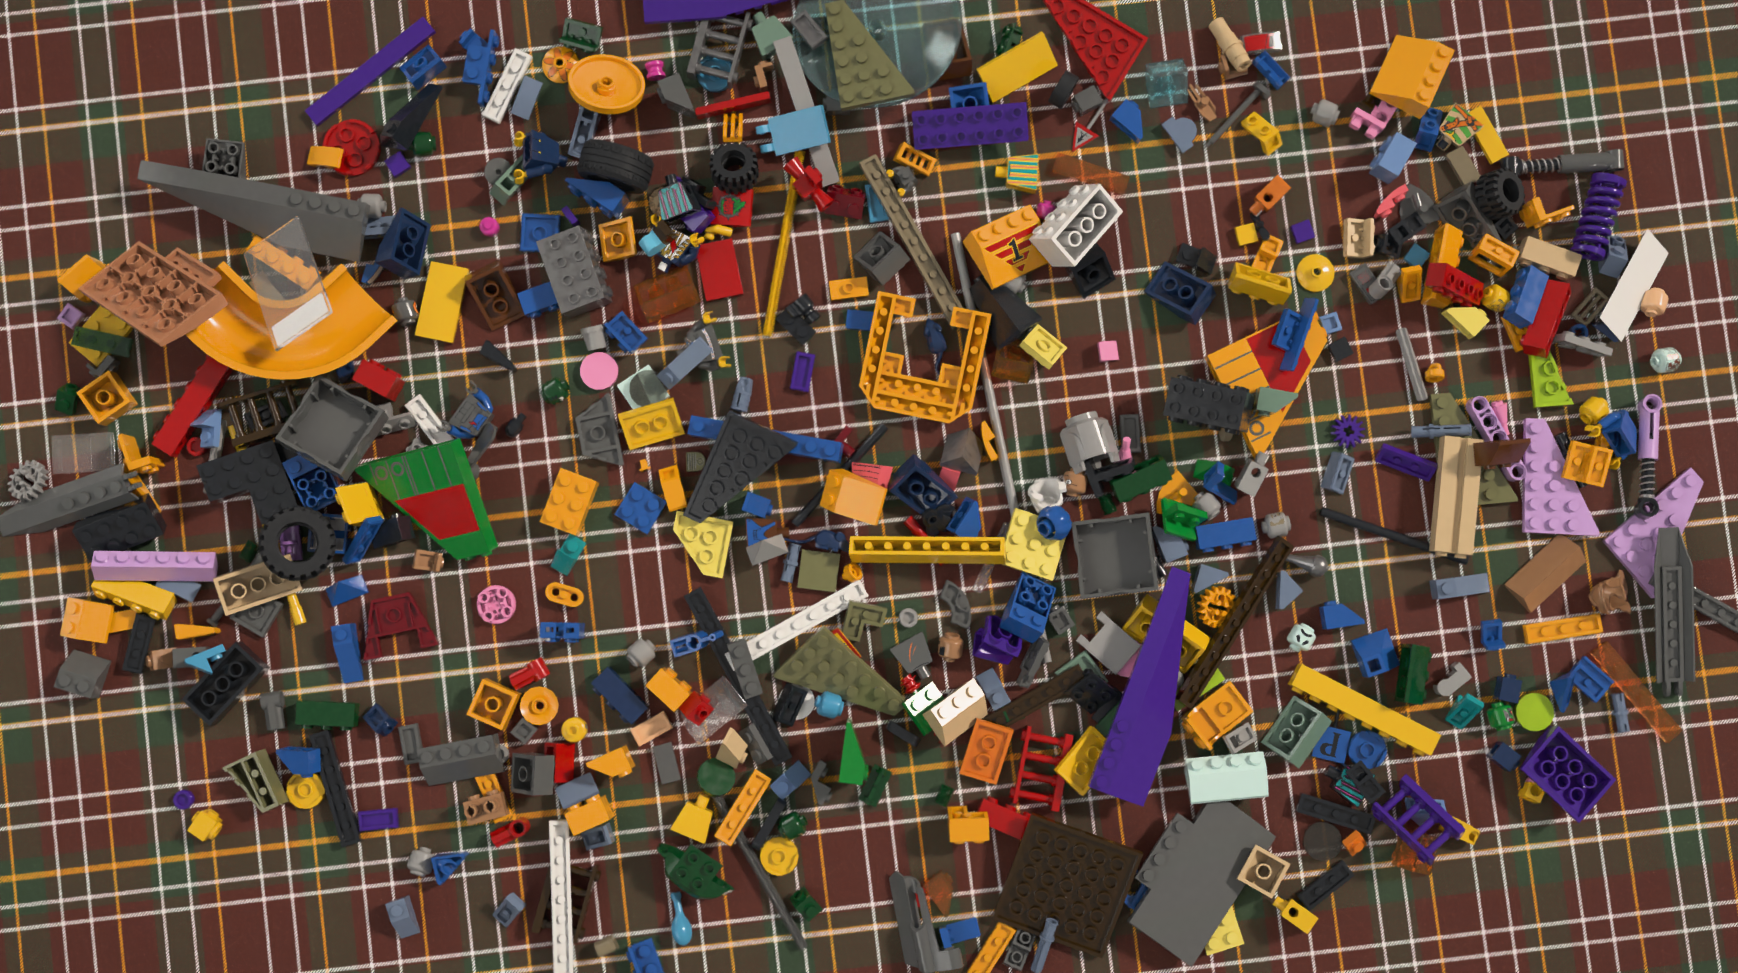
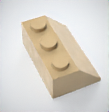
(957, 712)

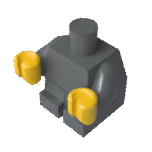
(903, 177)

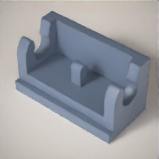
(378, 227)

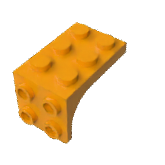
(1215, 715)

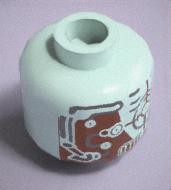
(1665, 360)

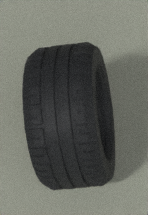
(615, 164)

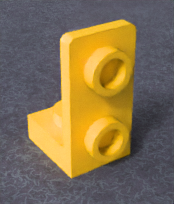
(1263, 131)

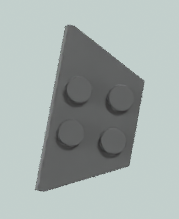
(599, 432)

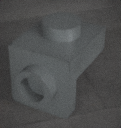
(110, 363)
(1060, 619)

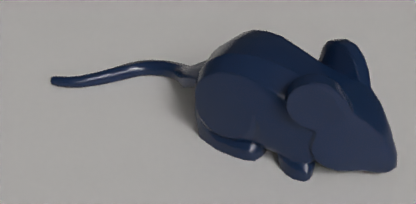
(935, 340)
(826, 540)

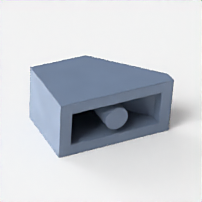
(1169, 545)
(403, 916)

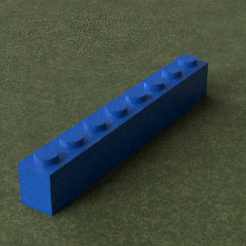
(806, 447)

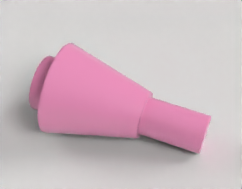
(1500, 411)
(1125, 452)

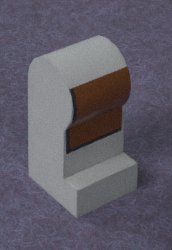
(1452, 681)

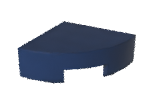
(345, 372)

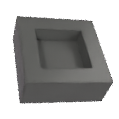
(524, 731)

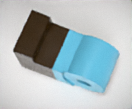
(657, 238)

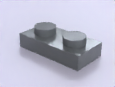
(756, 745)

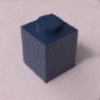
(1507, 688)
(1504, 756)

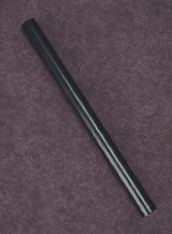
(855, 457)

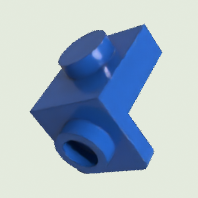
(1492, 635)

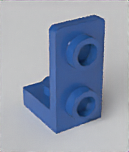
(1428, 129)
(1213, 483)
(959, 931)

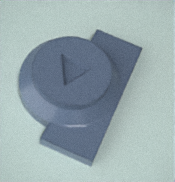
(1181, 132)

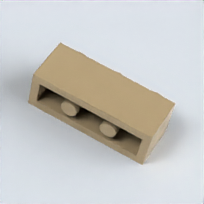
(1548, 258)

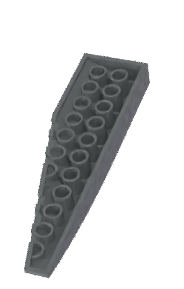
(330, 223)

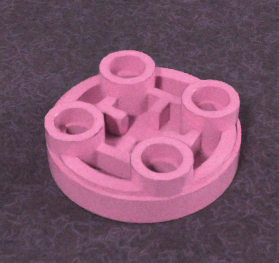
(496, 604)

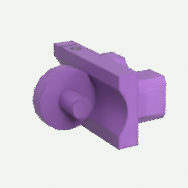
(291, 543)

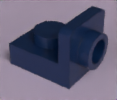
(380, 720)

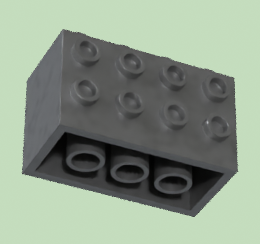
(575, 271)

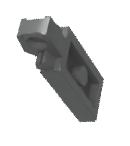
(1032, 661)

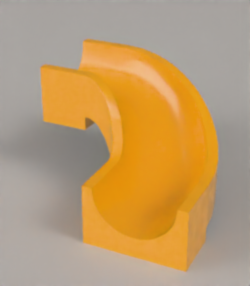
(242, 341)

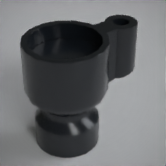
(803, 306)

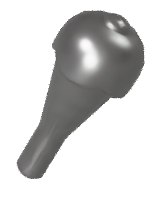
(1314, 565)

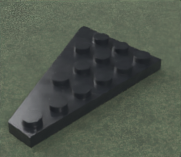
(737, 459)

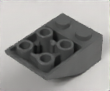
(225, 157)

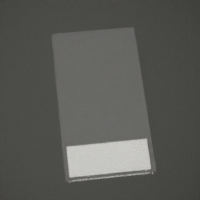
(287, 283)

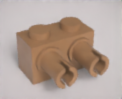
(485, 808)

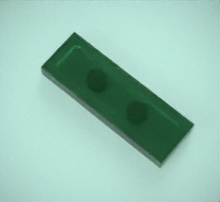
(102, 341)

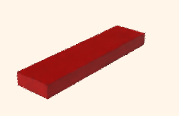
(733, 105)

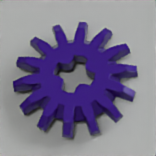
(1341, 434)

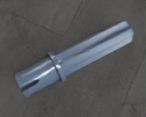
(1046, 938)

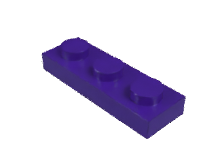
(1406, 462)

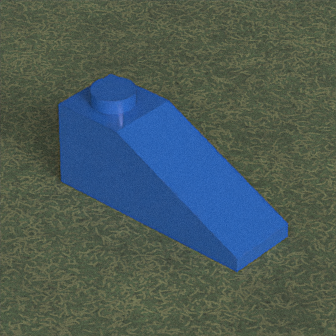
(347, 652)

